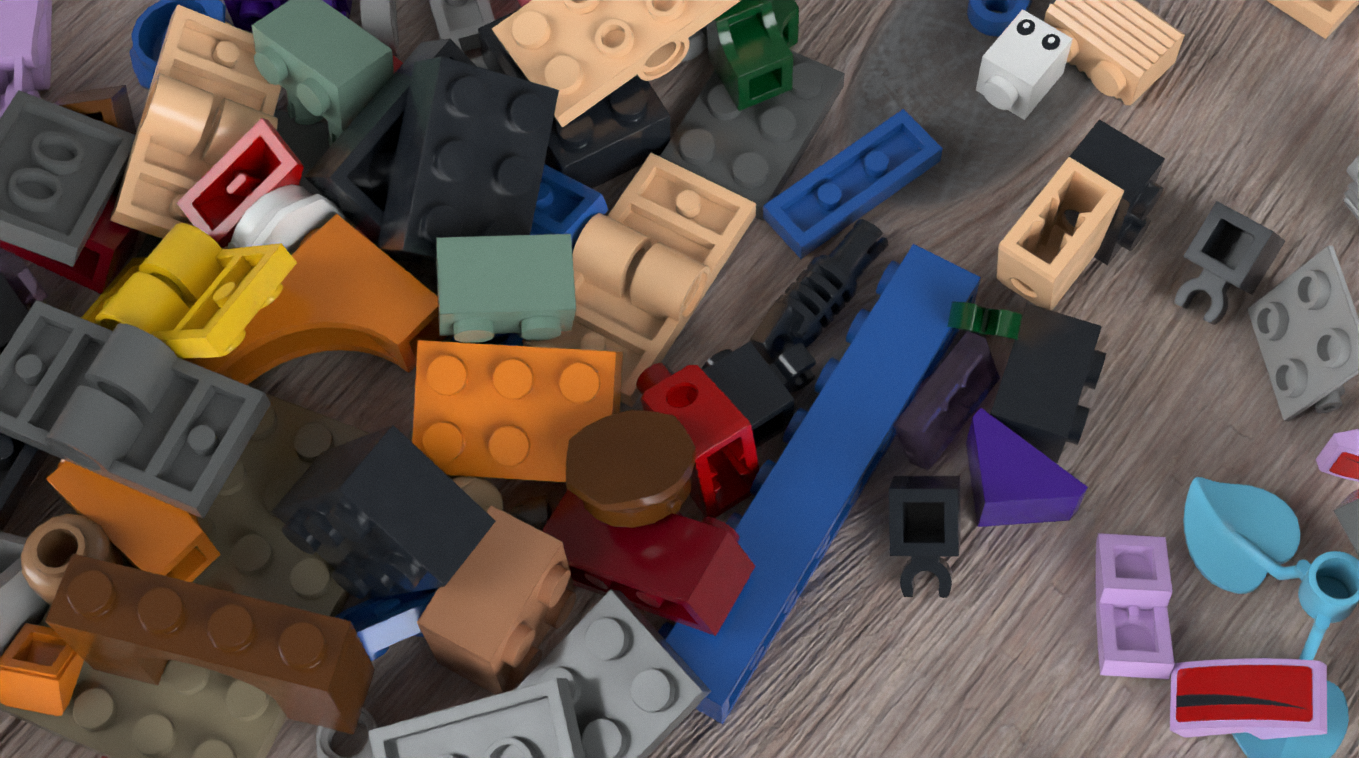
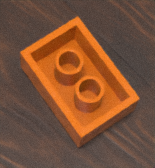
(509, 406)

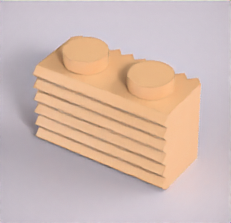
(1116, 43)

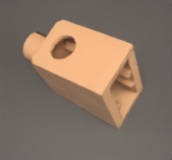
(1043, 249)

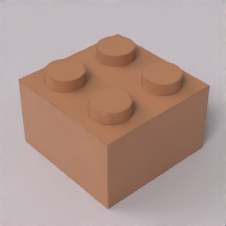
(500, 605)

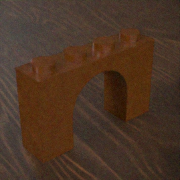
(139, 620)

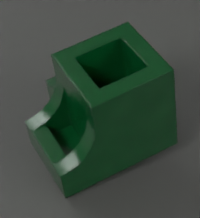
(752, 49)

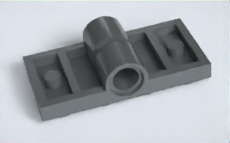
(125, 407)

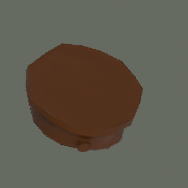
(631, 467)

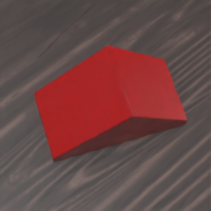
(241, 177)

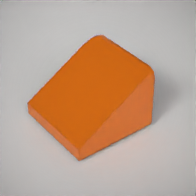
(38, 671)

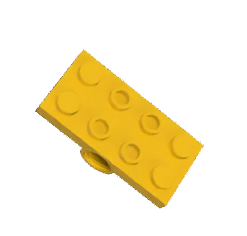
(194, 292)

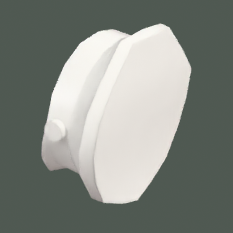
(283, 218)

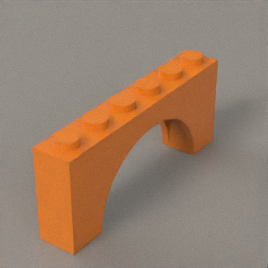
(332, 300)

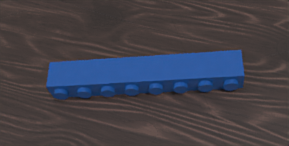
(826, 465)

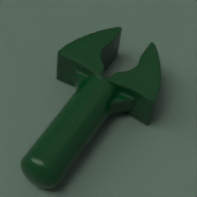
(984, 320)

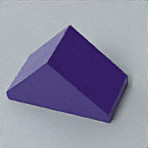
(1016, 480)

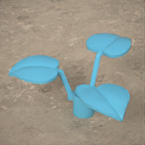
(1237, 539)

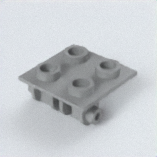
(1309, 336)

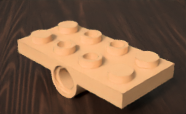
(601, 44)
(195, 112)
(650, 265)

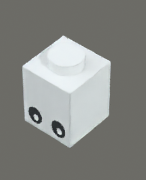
(1023, 64)

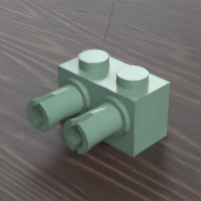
(321, 61)
(505, 286)

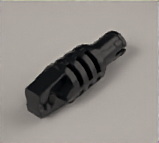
(818, 293)

